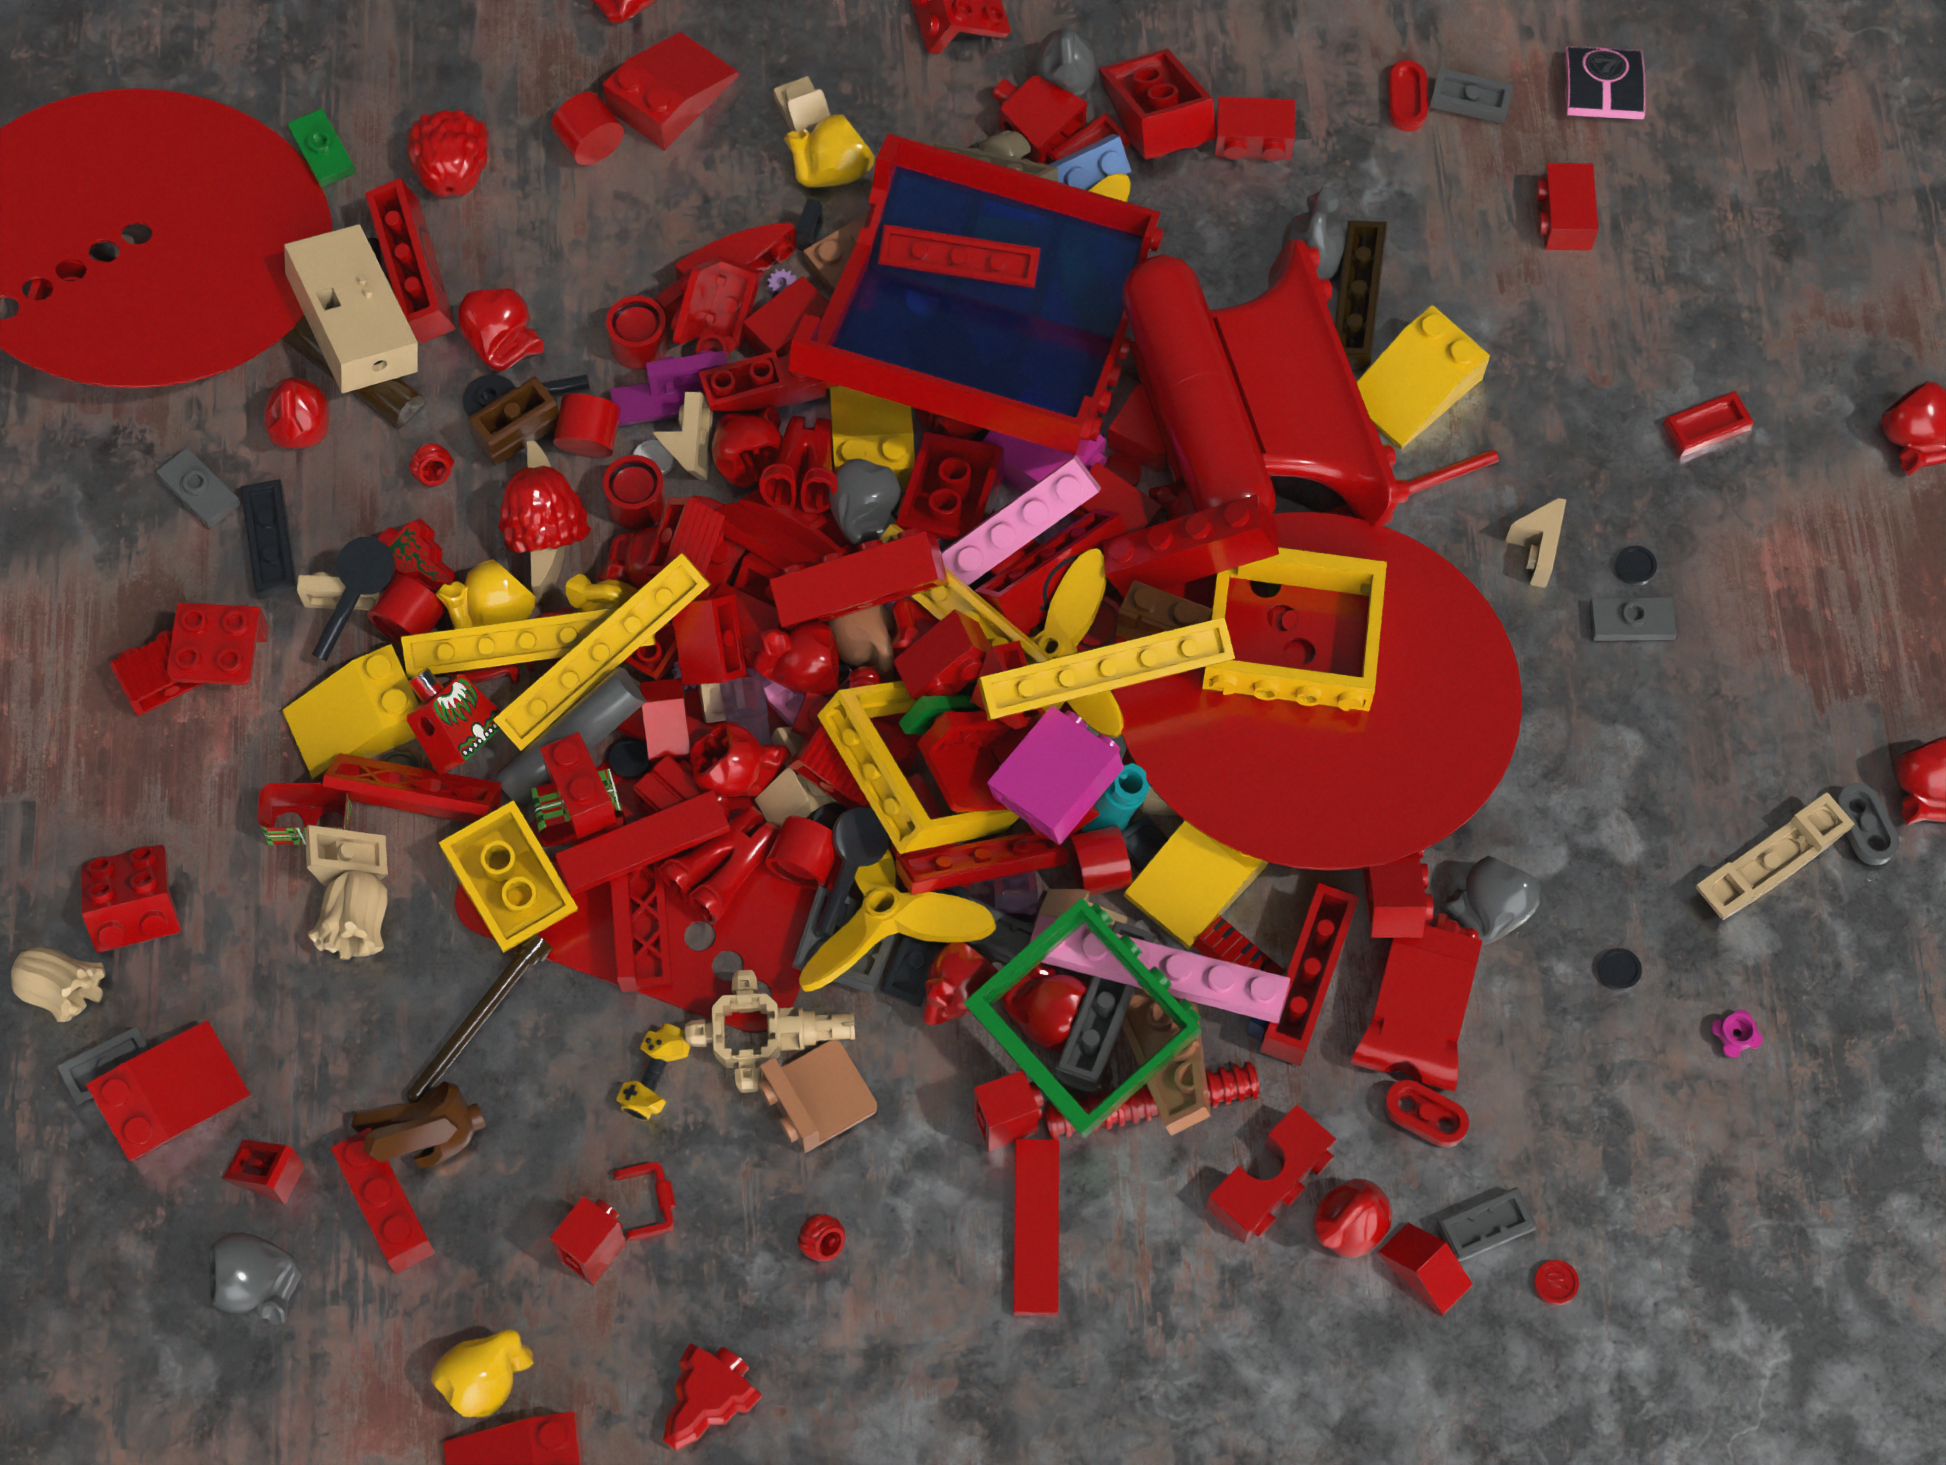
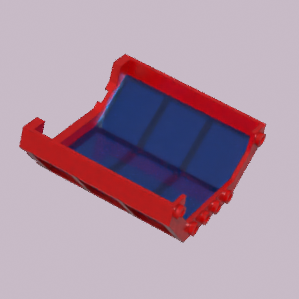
(976, 348)

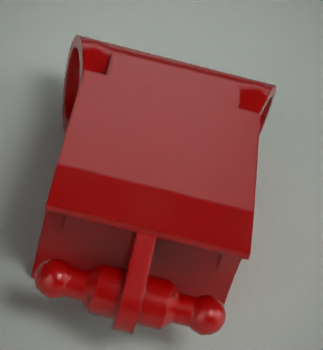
(1422, 1004)

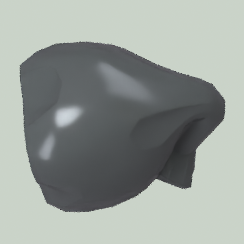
(1066, 61)
(1320, 230)
(864, 500)
(1494, 900)
(250, 1275)

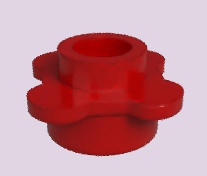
(709, 340)

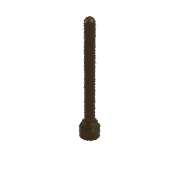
(527, 954)

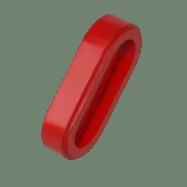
(1407, 95)

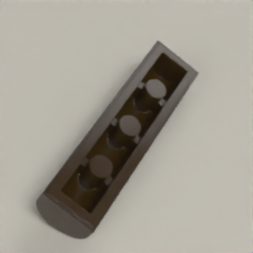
(1360, 290)
(390, 399)

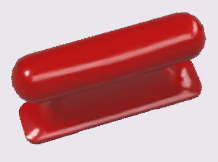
(1259, 387)

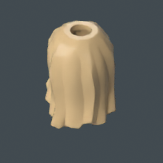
(351, 916)
(56, 981)

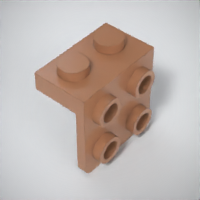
(817, 1094)

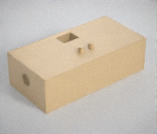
(351, 308)

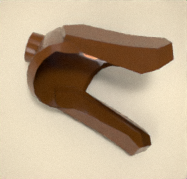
(436, 1122)

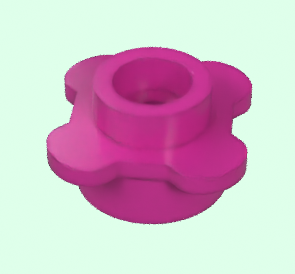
(1740, 1021)

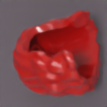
(448, 151)
(541, 511)

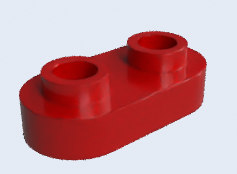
(1427, 1112)

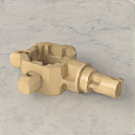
(786, 1029)

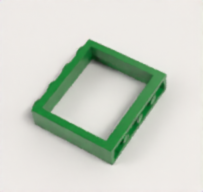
(1127, 954)

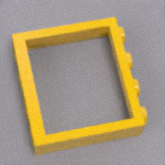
(1299, 685)
(883, 782)

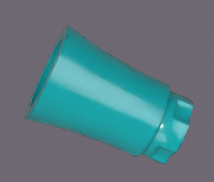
(1120, 799)

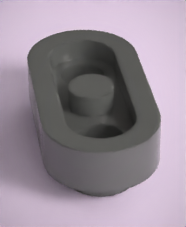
(1869, 825)

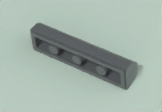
(592, 717)
(1097, 1024)

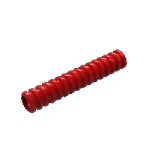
(1221, 1086)

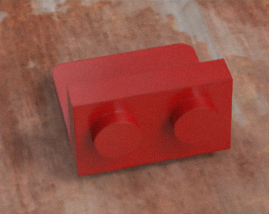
(943, 20)
(716, 299)
(215, 643)
(962, 759)
(128, 898)

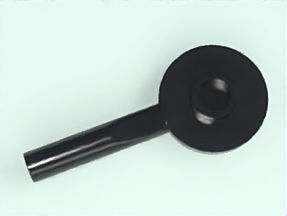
(492, 386)
(364, 569)
(859, 843)

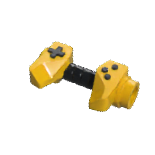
(662, 1046)

